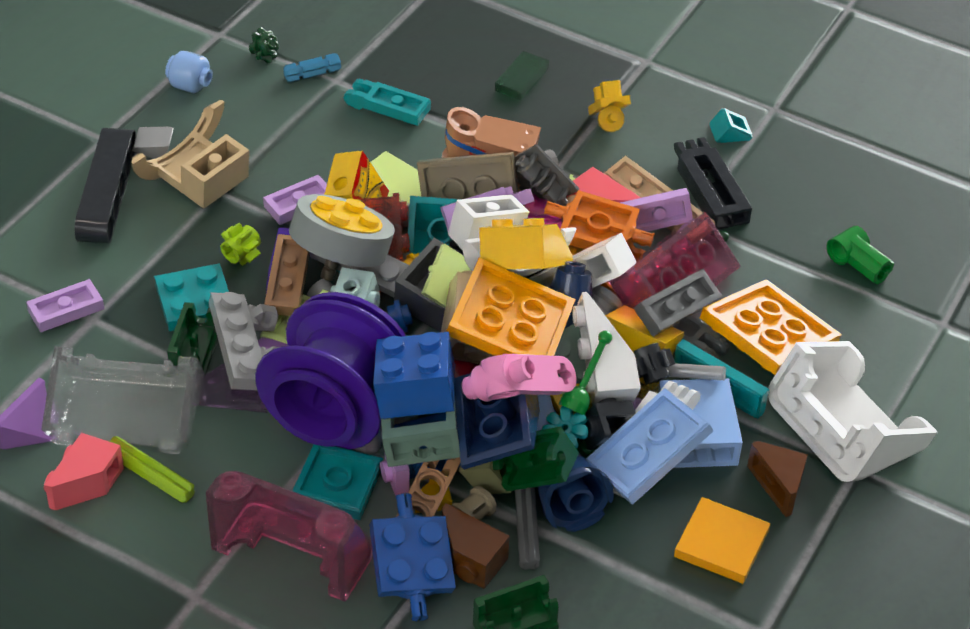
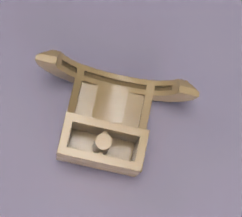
(197, 165)

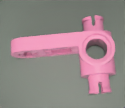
(519, 374)

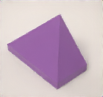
(24, 417)

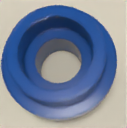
(400, 314)

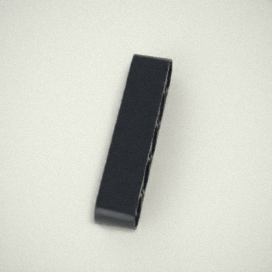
(105, 186)

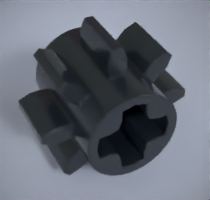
(653, 363)

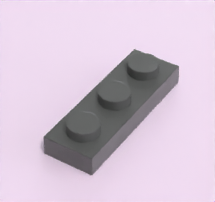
(677, 302)

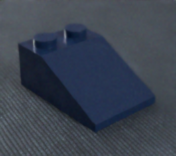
(494, 427)

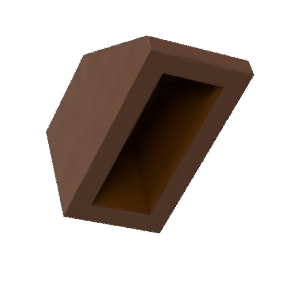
(475, 547)

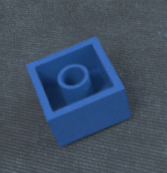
(414, 375)

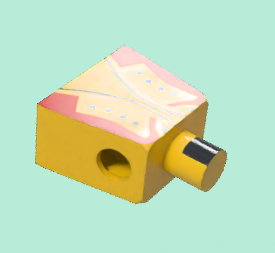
(354, 177)

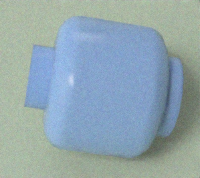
(188, 71)

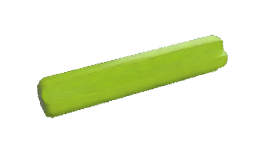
(155, 471)

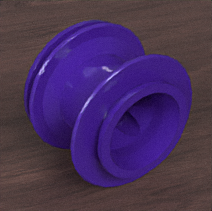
(325, 375)

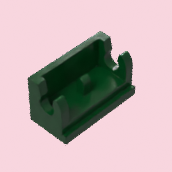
(193, 337)
(544, 465)
(517, 607)

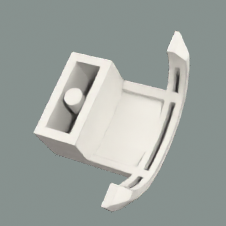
(479, 212)

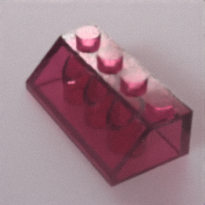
(677, 256)

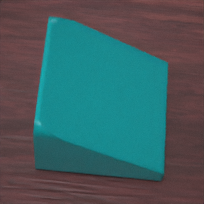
(730, 127)

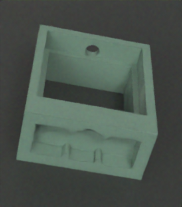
(403, 443)

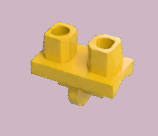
(609, 104)

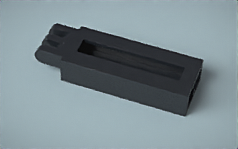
(721, 199)

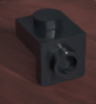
(605, 416)

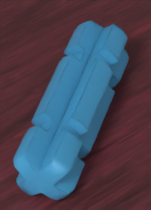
(312, 67)

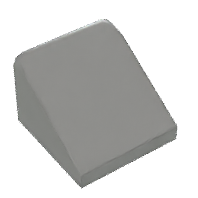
(153, 141)

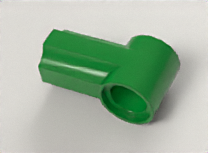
(854, 248)

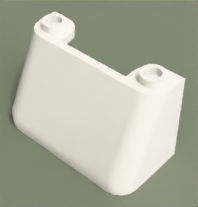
(835, 417)

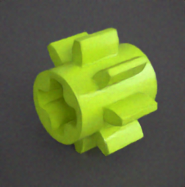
(240, 244)

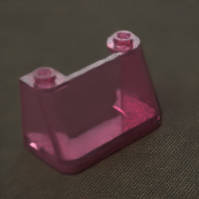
(248, 507)

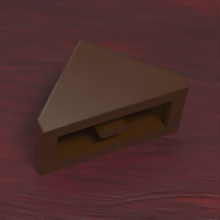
(778, 472)

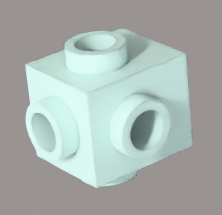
(359, 284)

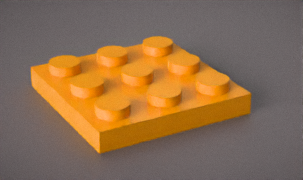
(509, 313)
(766, 323)

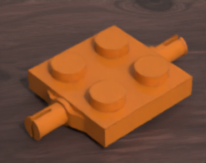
(598, 220)

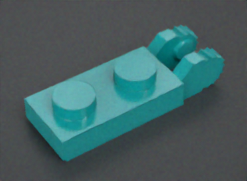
(388, 101)

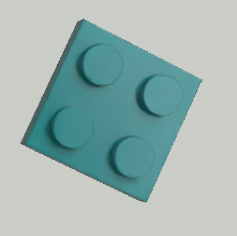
(188, 286)

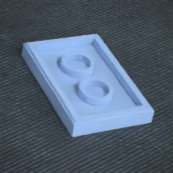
(650, 445)

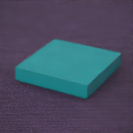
(339, 478)

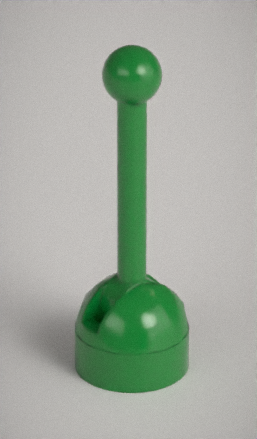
(579, 398)

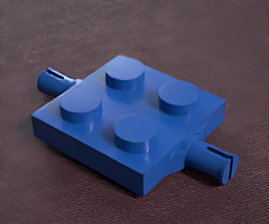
(412, 556)

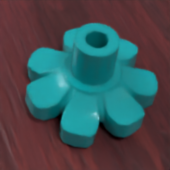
(571, 424)

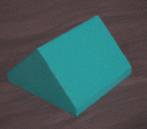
(427, 222)

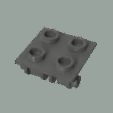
(543, 176)

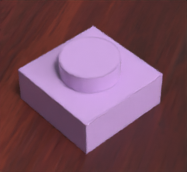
(397, 476)

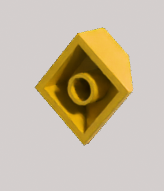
(525, 245)

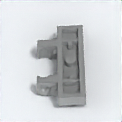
(235, 329)

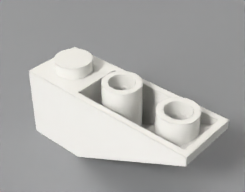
(617, 368)

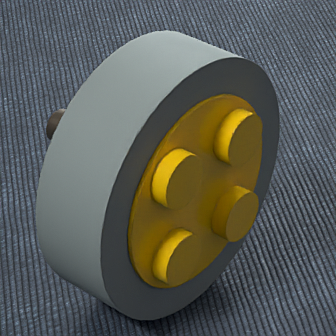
(341, 232)

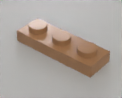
(287, 276)

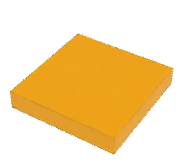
(722, 540)

